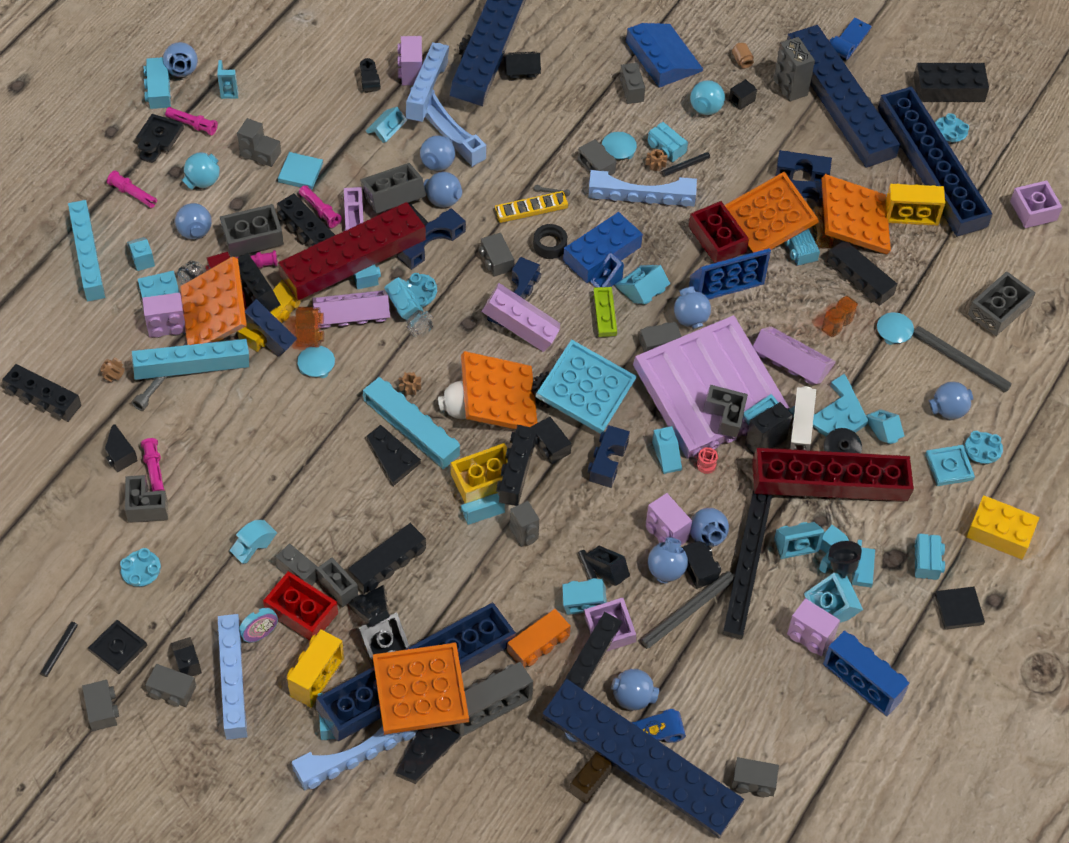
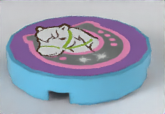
(258, 625)

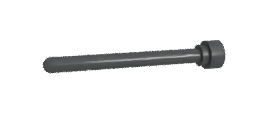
(141, 401)

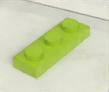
(605, 311)

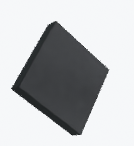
(959, 608)
(117, 646)

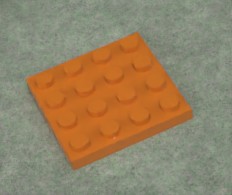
(772, 213)
(855, 214)
(214, 304)
(498, 391)
(420, 688)

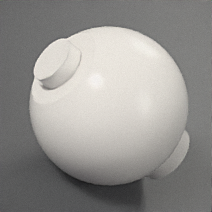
(453, 400)

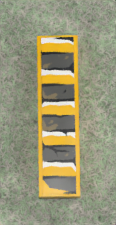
(531, 206)

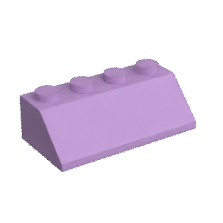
(353, 307)
(521, 317)
(793, 355)

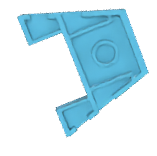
(842, 413)

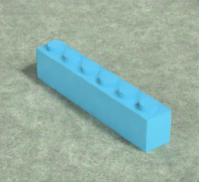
(86, 250)
(190, 359)
(411, 422)

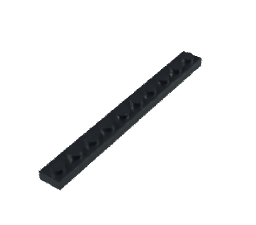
(747, 565)

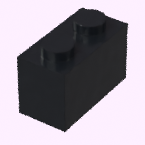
(551, 440)
(701, 564)

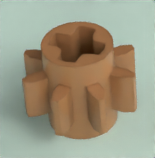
(656, 160)
(112, 369)
(410, 383)

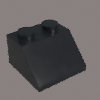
(522, 63)

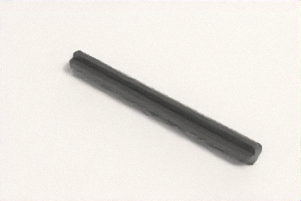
(962, 359)
(688, 609)

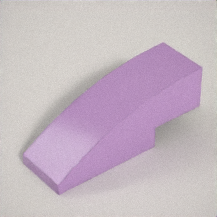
(353, 207)

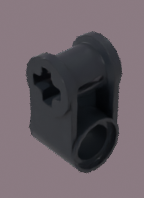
(369, 76)

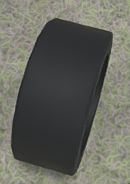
(550, 230)

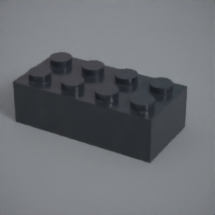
(951, 82)

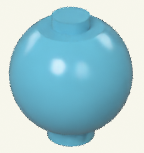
(707, 97)
(201, 170)

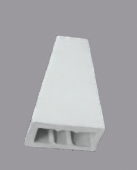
(803, 418)

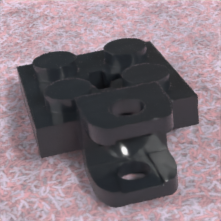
(153, 143)

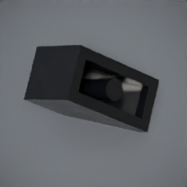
(118, 450)
(608, 565)
(186, 657)

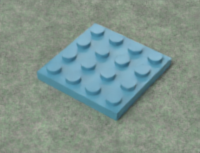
(586, 386)

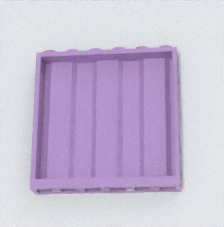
(684, 369)

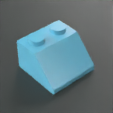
(643, 283)
(798, 539)
(836, 597)

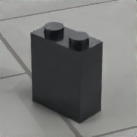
(769, 428)

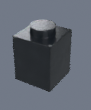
(742, 94)

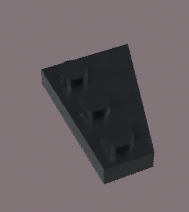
(393, 455)
(371, 606)
(425, 751)

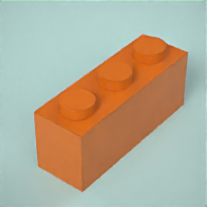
(539, 638)

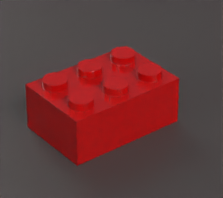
(301, 606)

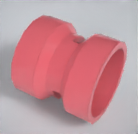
(707, 460)

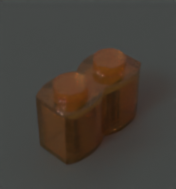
(839, 316)
(309, 326)

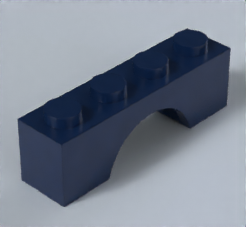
(446, 226)
(524, 275)

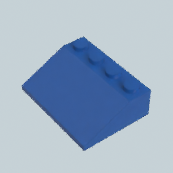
(662, 52)
(731, 275)

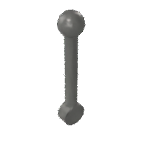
(537, 188)

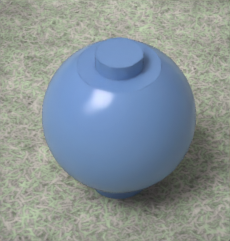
(180, 59)
(437, 153)
(443, 189)
(193, 221)
(692, 308)
(951, 400)
(709, 526)
(667, 560)
(634, 689)

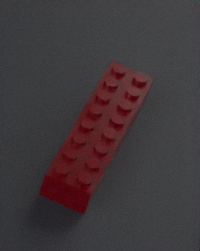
(352, 251)
(832, 474)

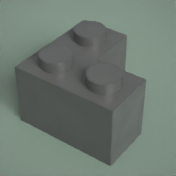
(256, 145)
(728, 405)
(142, 504)

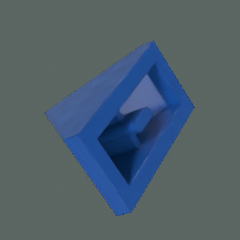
(609, 272)

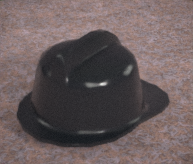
(845, 557)

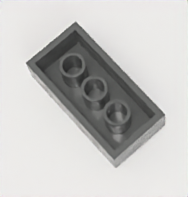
(496, 697)

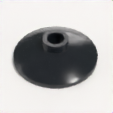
(837, 436)

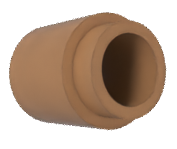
(743, 55)

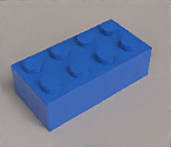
(592, 248)
(866, 673)

